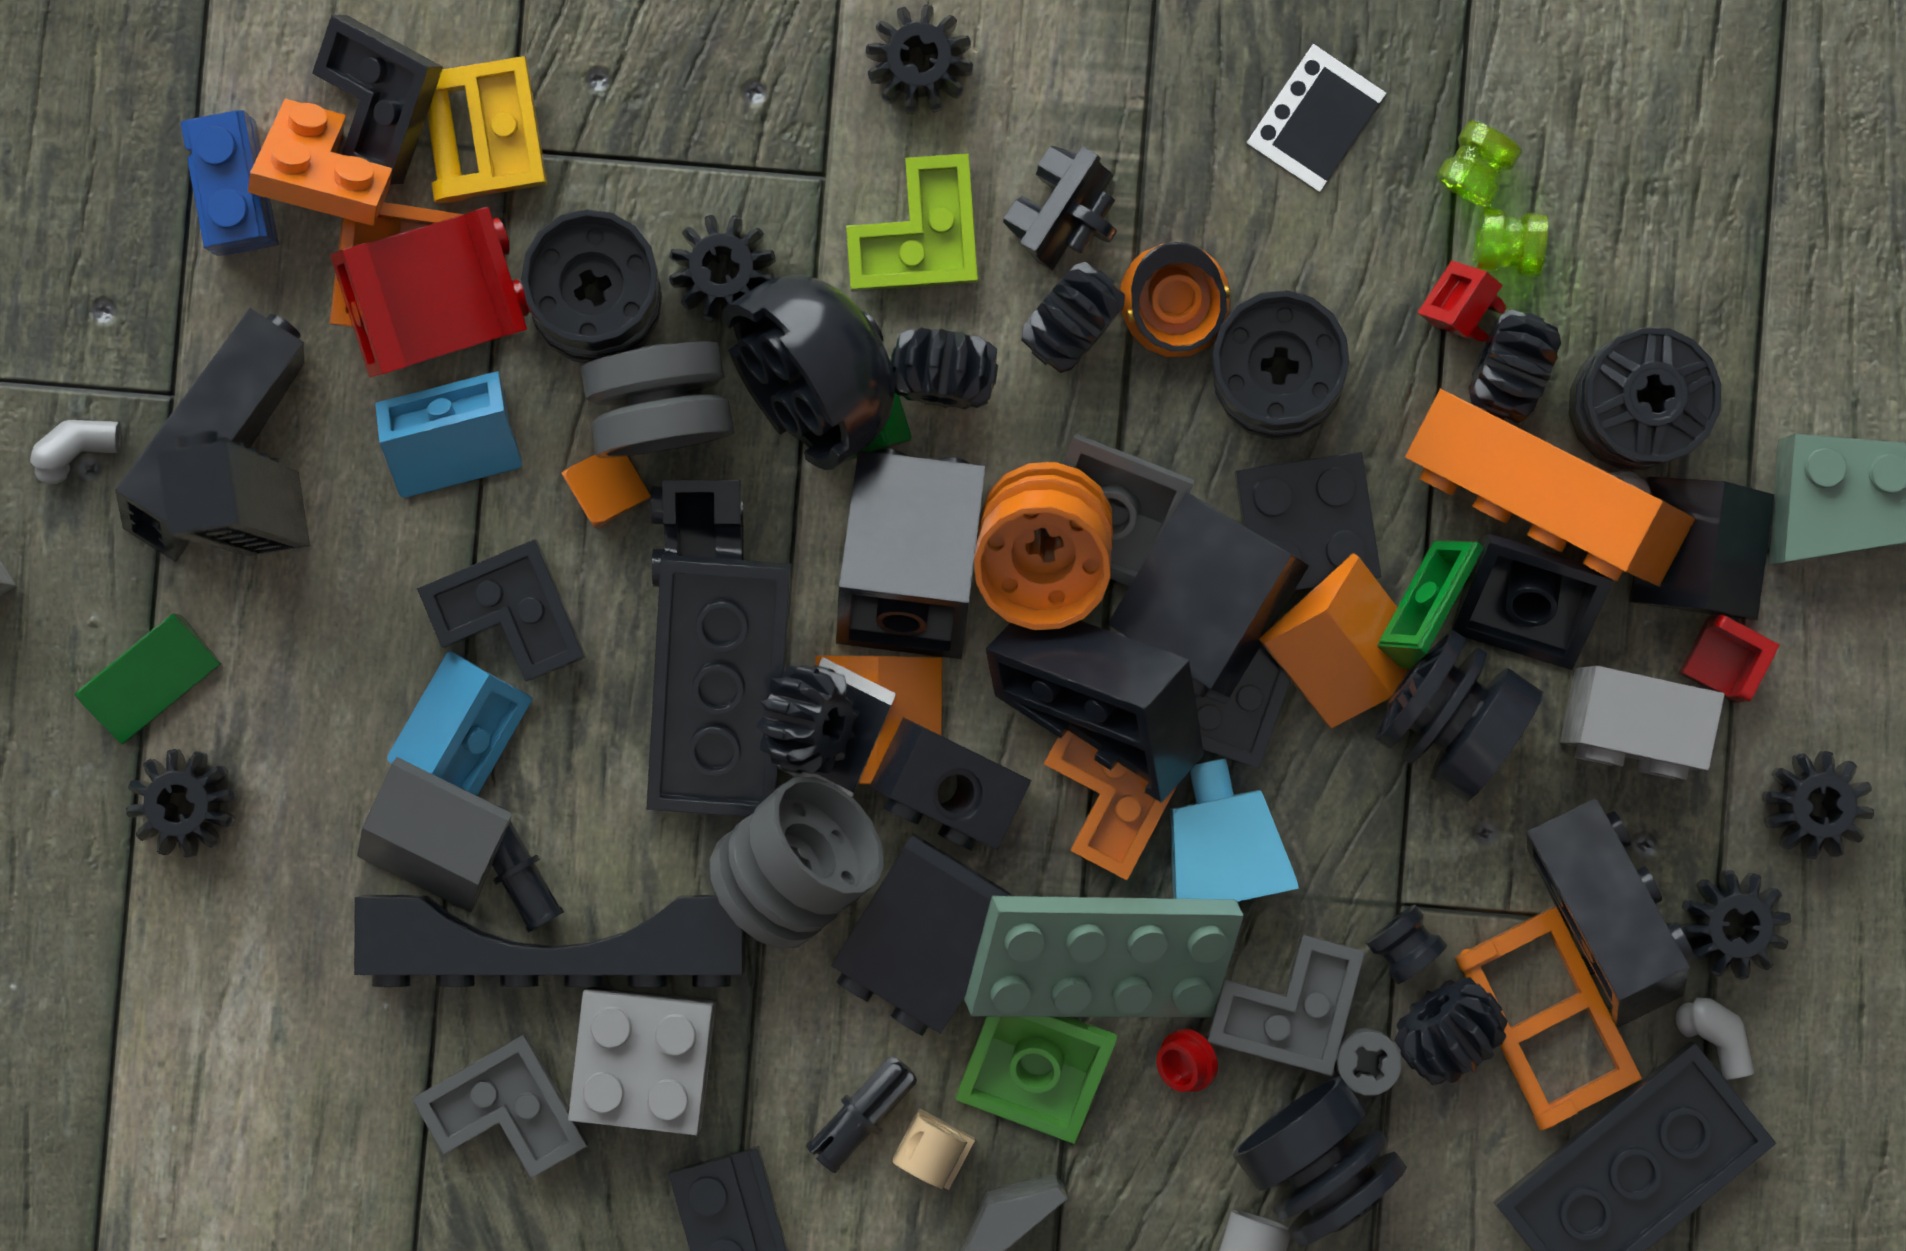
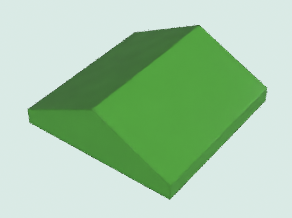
(1037, 1071)

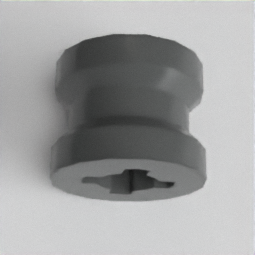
(1355, 1058)

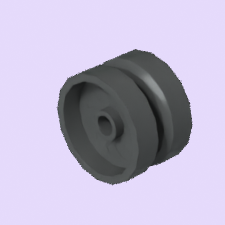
(656, 388)

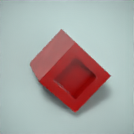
(1729, 658)

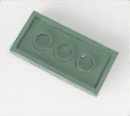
(1102, 957)

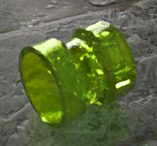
(1478, 163)
(1510, 242)

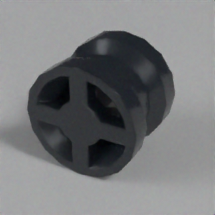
(1406, 944)

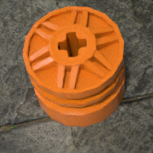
(1038, 577)

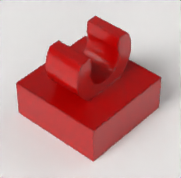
(1462, 300)

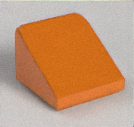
(606, 487)

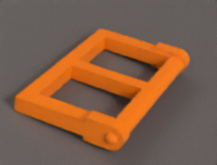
(1588, 997)

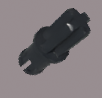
(524, 881)
(862, 1113)

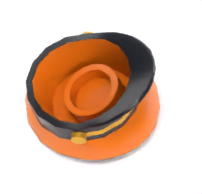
(1175, 299)

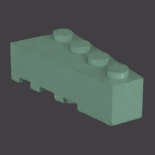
(1836, 497)

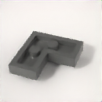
(1303, 1023)
(509, 1090)

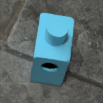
(1226, 842)

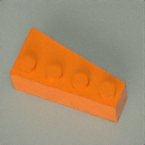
(1549, 488)

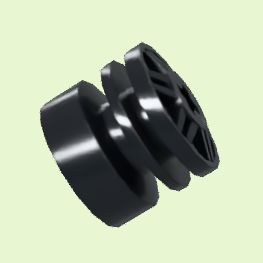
(583, 251)
(1289, 328)
(1627, 432)
(1459, 715)
(1326, 1170)

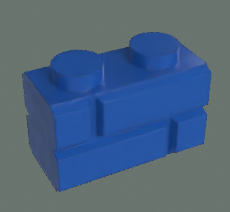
(220, 168)

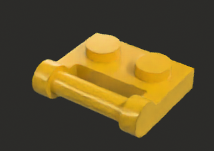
(502, 131)

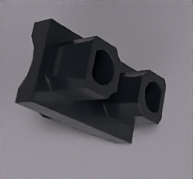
(1071, 212)

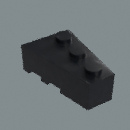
(1107, 691)
(1611, 910)

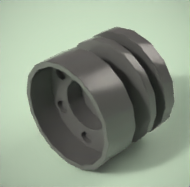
(796, 862)

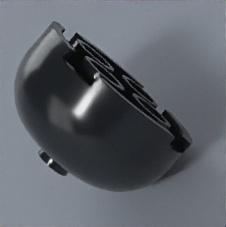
(838, 349)

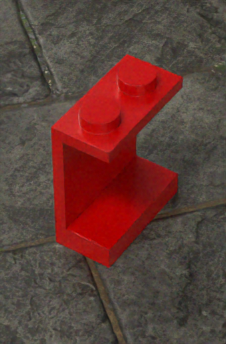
(430, 291)

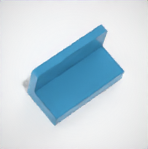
(447, 435)
(461, 724)

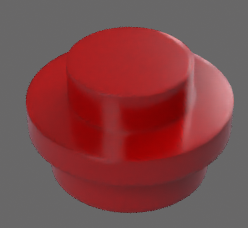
(1187, 1061)

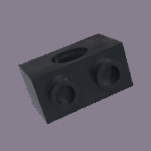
(984, 795)

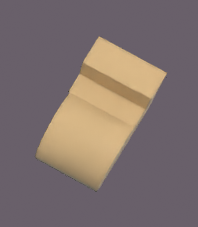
(933, 1150)

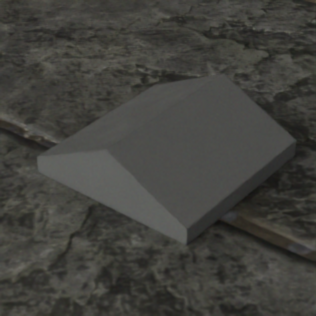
(1140, 499)
(433, 834)
(1011, 1212)

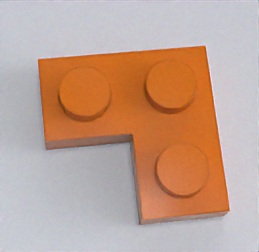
(304, 170)
(1121, 814)

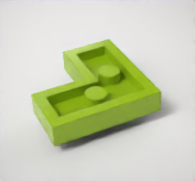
(933, 245)

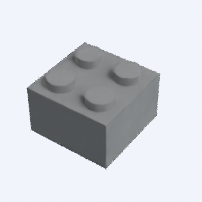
(1642, 719)
(642, 1060)

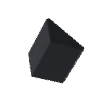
(1723, 553)
(1530, 601)

